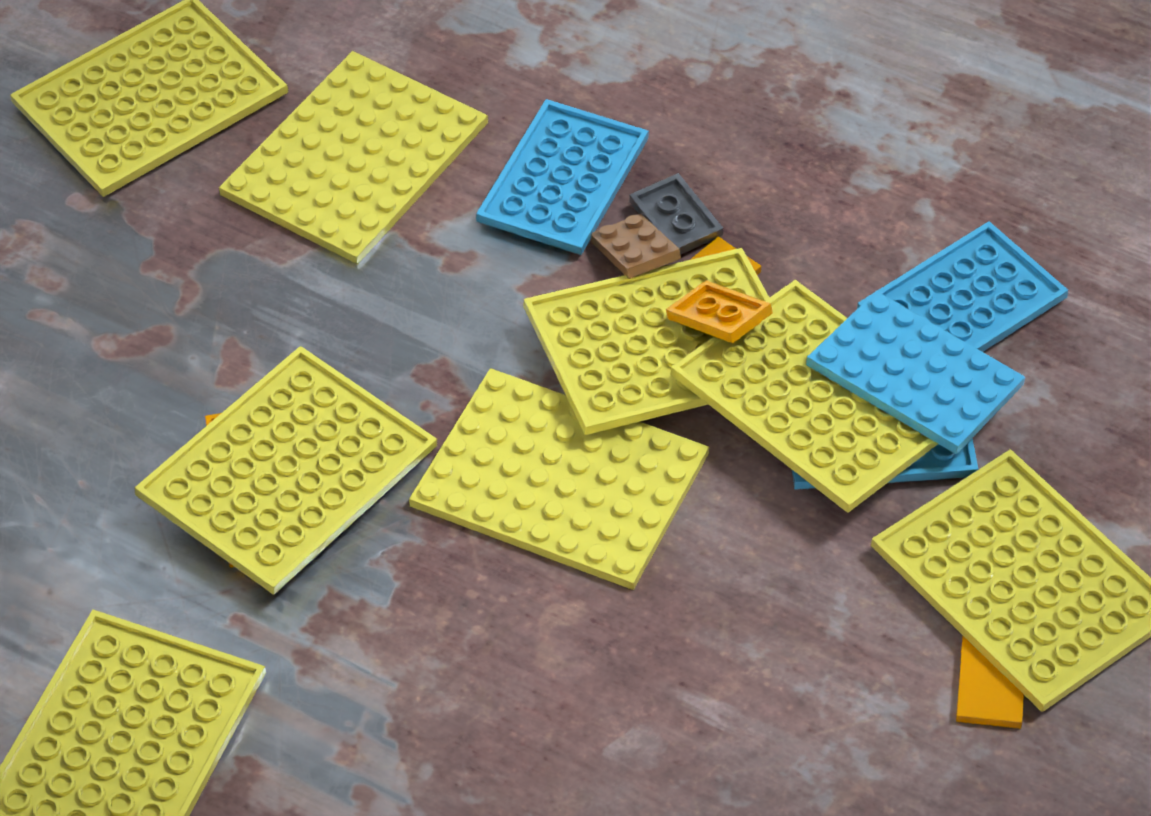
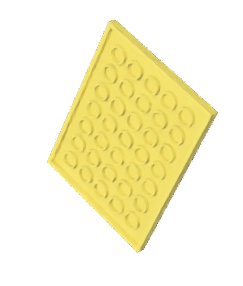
(148, 95)
(354, 156)
(619, 346)
(796, 412)
(286, 469)
(541, 484)
(1023, 578)
(127, 725)

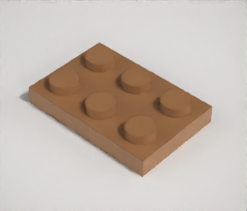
(635, 245)

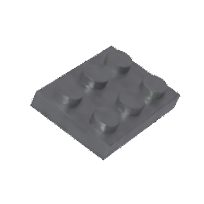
(677, 213)

